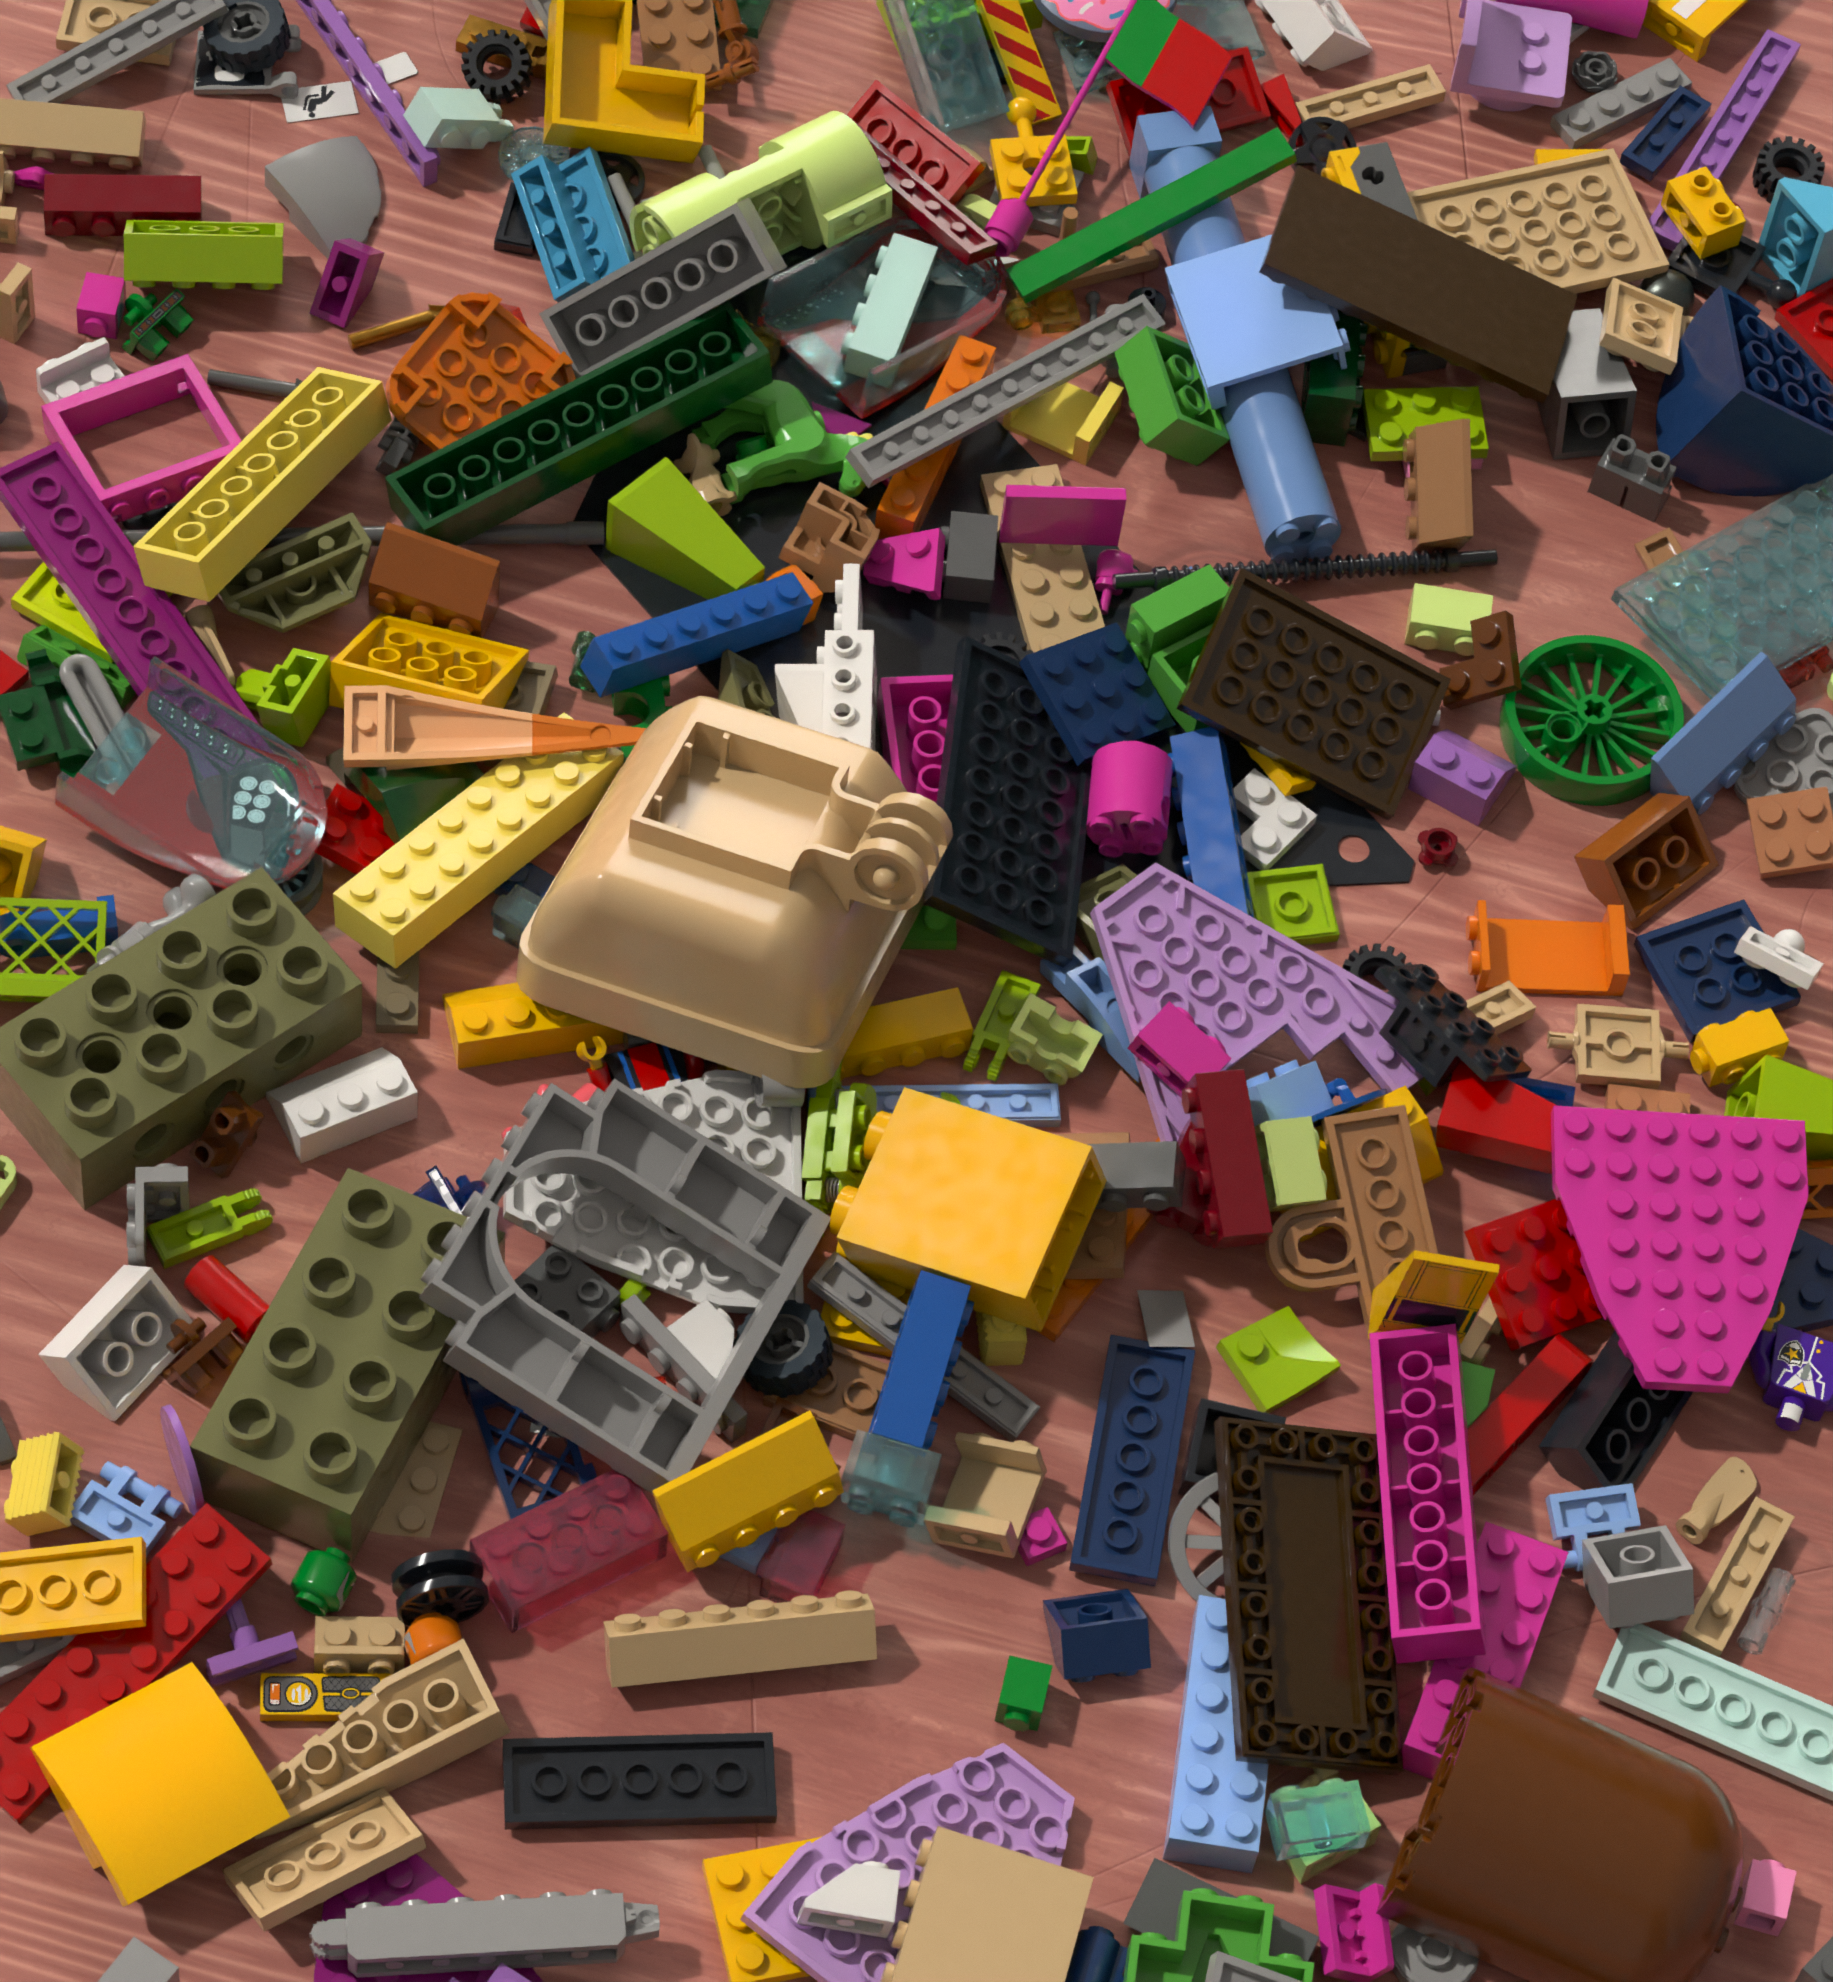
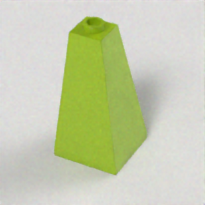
(678, 535)
(1787, 1092)

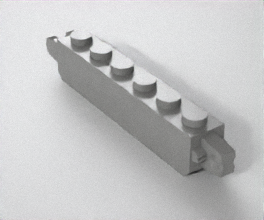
(484, 1933)

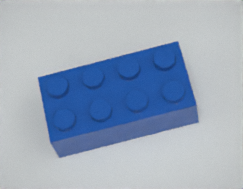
(920, 1360)

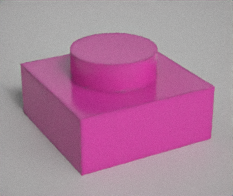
(1041, 1538)

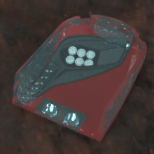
(817, 299)
(199, 787)

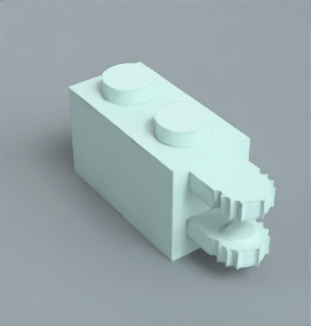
(455, 118)

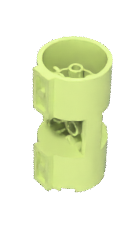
(806, 186)

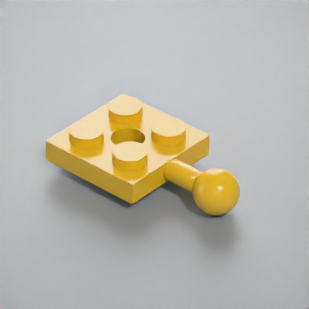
(1015, 154)

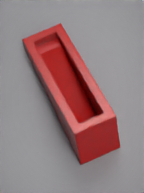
(1282, 106)

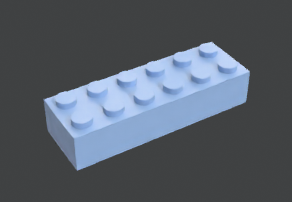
(1213, 1797)

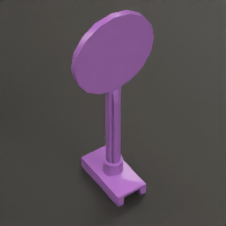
(249, 1653)

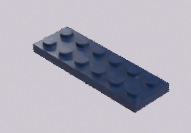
(1132, 1461)

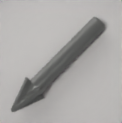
(251, 383)

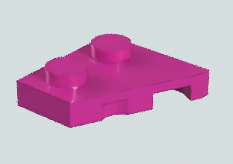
(909, 562)

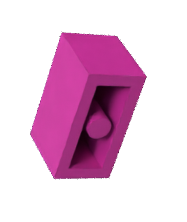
(1177, 1048)

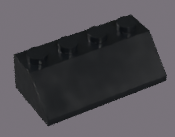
(1610, 1424)

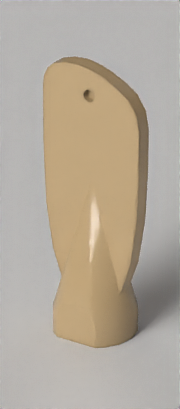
(203, 625)
(1718, 1500)

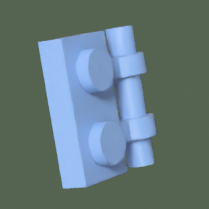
(1591, 1513)
(112, 1517)

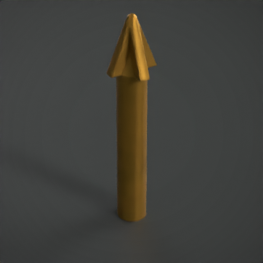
(394, 327)

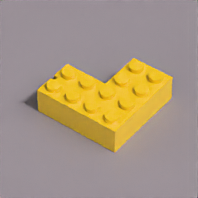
(604, 99)

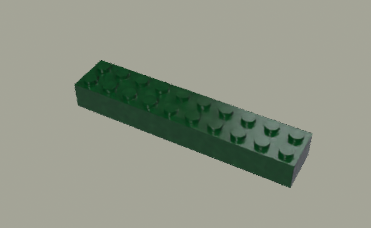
(581, 428)

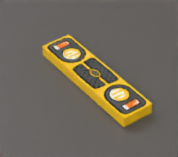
(313, 1694)

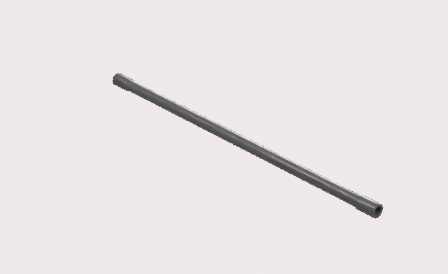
(567, 533)

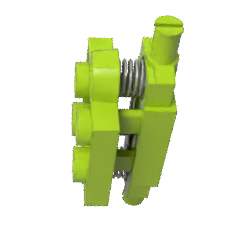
(836, 1140)

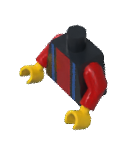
(640, 1066)

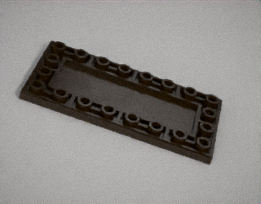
(1419, 284)
(1307, 1597)

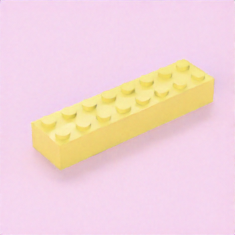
(262, 484)
(470, 848)

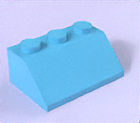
(1800, 234)

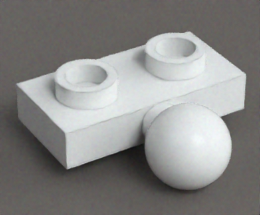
(1780, 955)

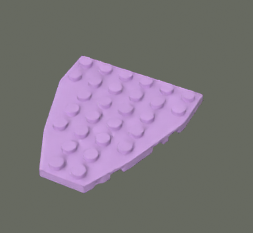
(983, 1797)

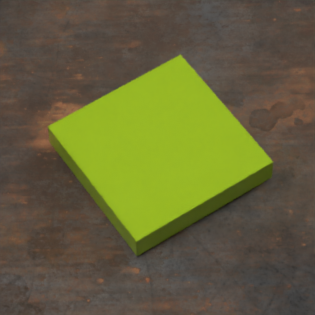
(1295, 903)

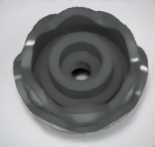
(1594, 71)

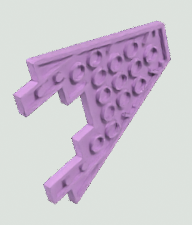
(1235, 980)

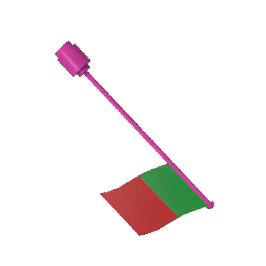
(1156, 56)

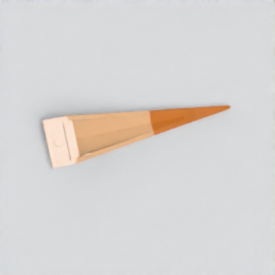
(422, 730)

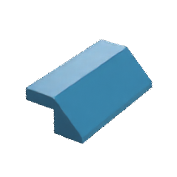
(572, 221)

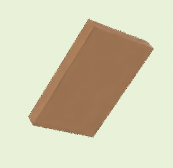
(845, 1395)

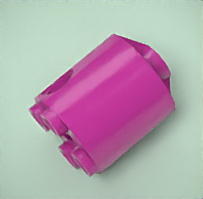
(1129, 798)

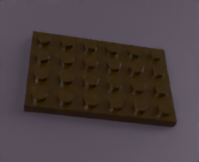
(1314, 694)

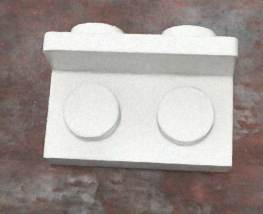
(77, 371)

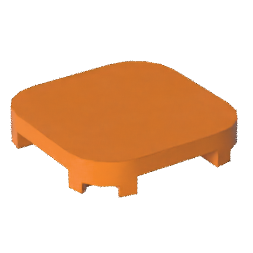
(471, 371)

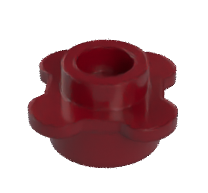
(1441, 839)

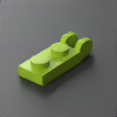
(997, 1019)
(207, 1227)

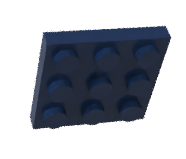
(1096, 692)
(1703, 975)

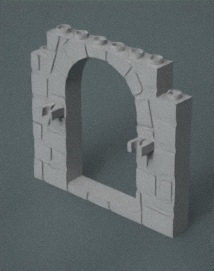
(556, 1368)

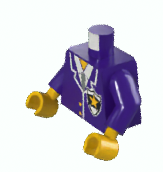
(1793, 1372)

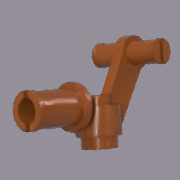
(739, 51)

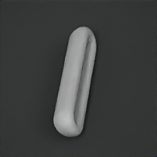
(90, 695)

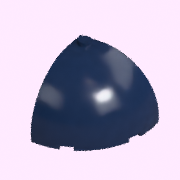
(1744, 405)

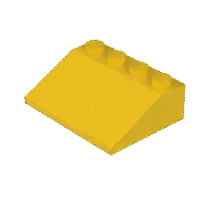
(427, 662)

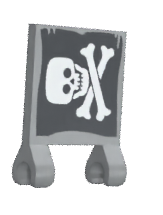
(214, 80)

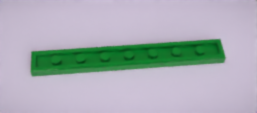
(1151, 215)

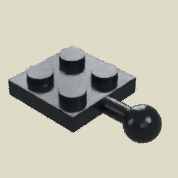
(1732, 270)

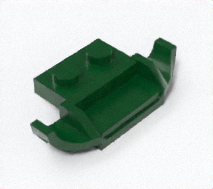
(44, 721)

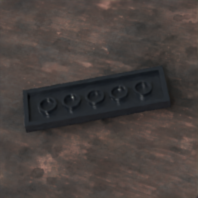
(639, 1780)

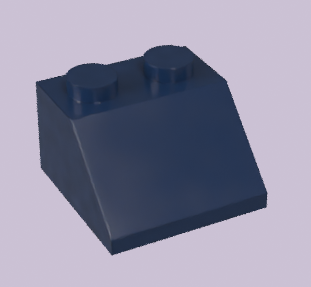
(1098, 1635)

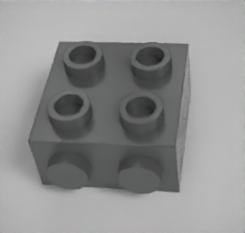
(571, 1291)

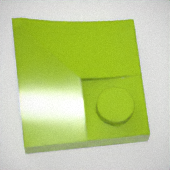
(1276, 1360)

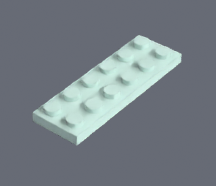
(1721, 1706)

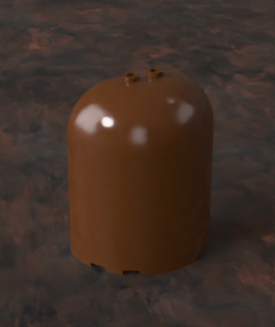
(1566, 1847)

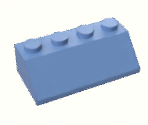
(1725, 735)

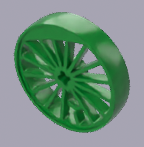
(1590, 719)

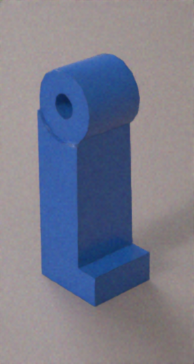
(62, 940)

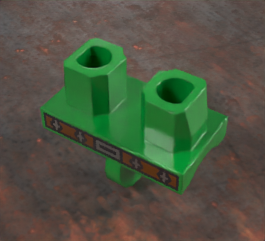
(145, 334)

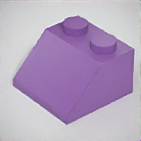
(1460, 776)

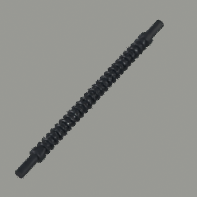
(1449, 560)

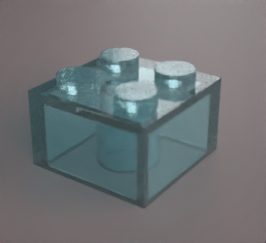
(890, 1479)

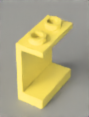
(1067, 419)

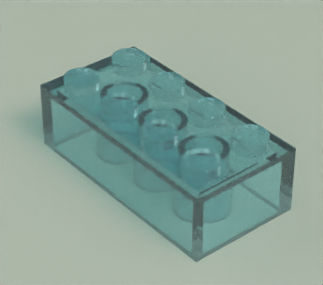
(947, 62)

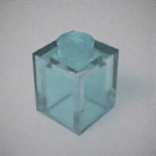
(513, 914)

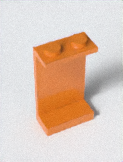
(1550, 953)

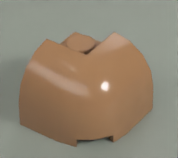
(830, 534)

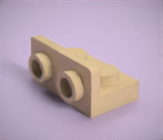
(358, 1644)

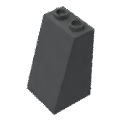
(1589, 393)

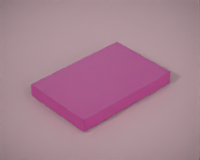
(1062, 515)

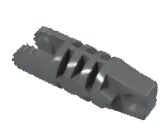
(398, 446)

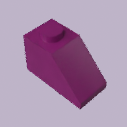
(346, 281)

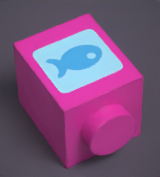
(101, 305)

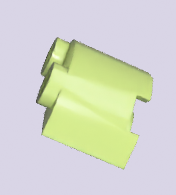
(1050, 1042)

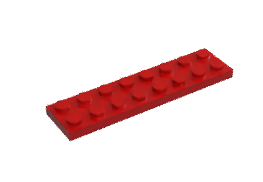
(187, 1592)

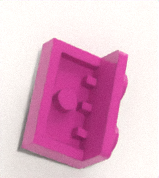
(1351, 1934)

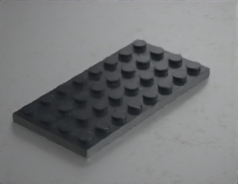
(1012, 810)

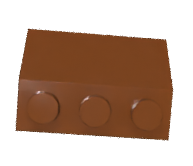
(434, 582)
(1648, 858)

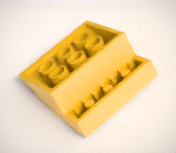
(159, 1783)

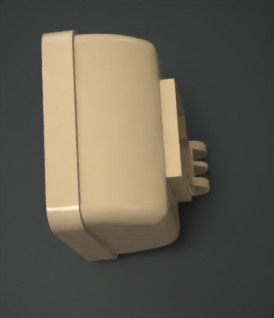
(737, 893)

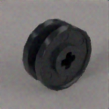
(440, 1583)

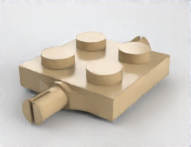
(1617, 1046)

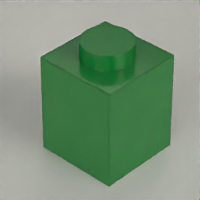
(1023, 1694)

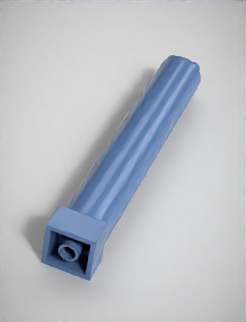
(1262, 412)

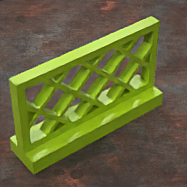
(38, 987)

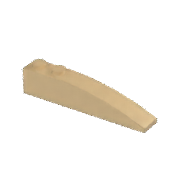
(392, 1737)

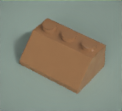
(1439, 486)

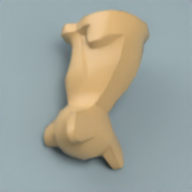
(704, 477)

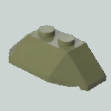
(301, 576)

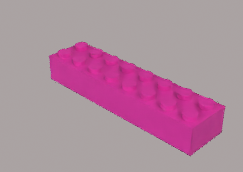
(1426, 1494)

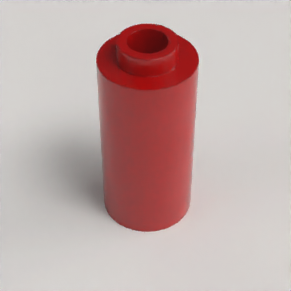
(226, 1296)

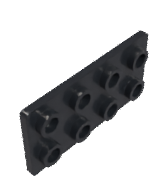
(1438, 1030)

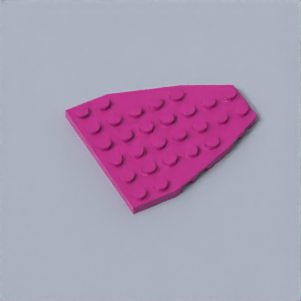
(1681, 1231)

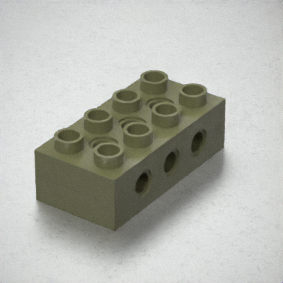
(159, 1034)

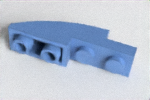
(1091, 993)

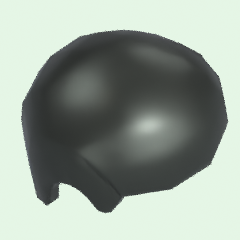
(1671, 287)

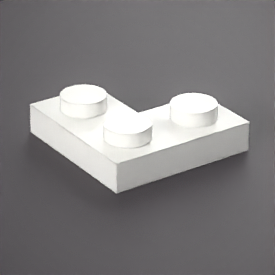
(1276, 818)

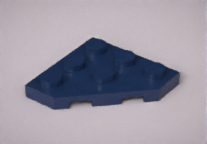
(1806, 1285)

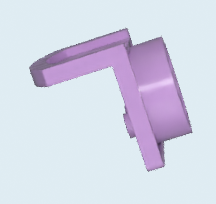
(1512, 55)

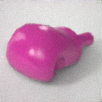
(1109, 563)

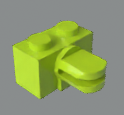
(290, 696)

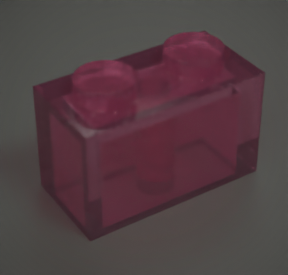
(801, 1557)

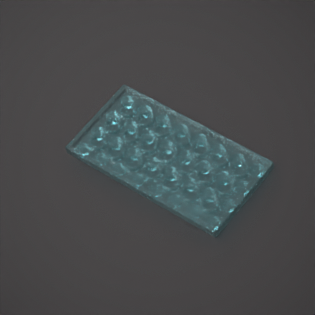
(1743, 591)

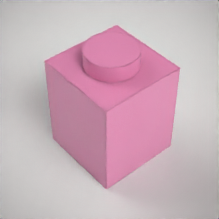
(1765, 1896)

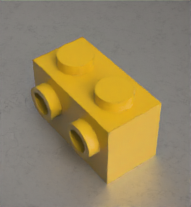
(1703, 212)

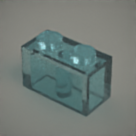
(1317, 1819)

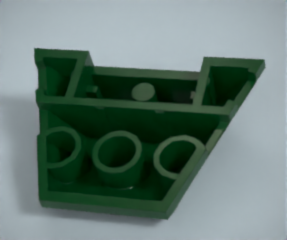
(406, 795)

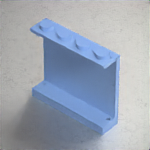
(1245, 322)

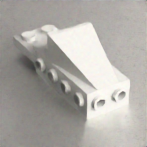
(840, 689)

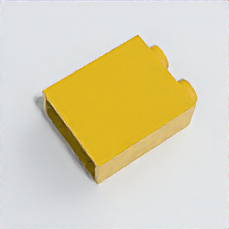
(970, 1205)

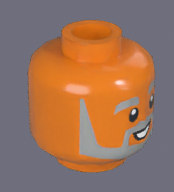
(429, 1635)

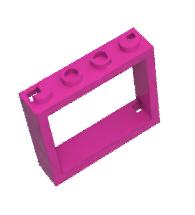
(129, 396)

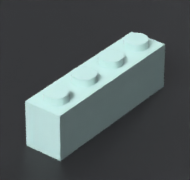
(890, 304)

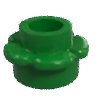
(752, 446)

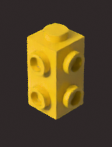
(1733, 1048)

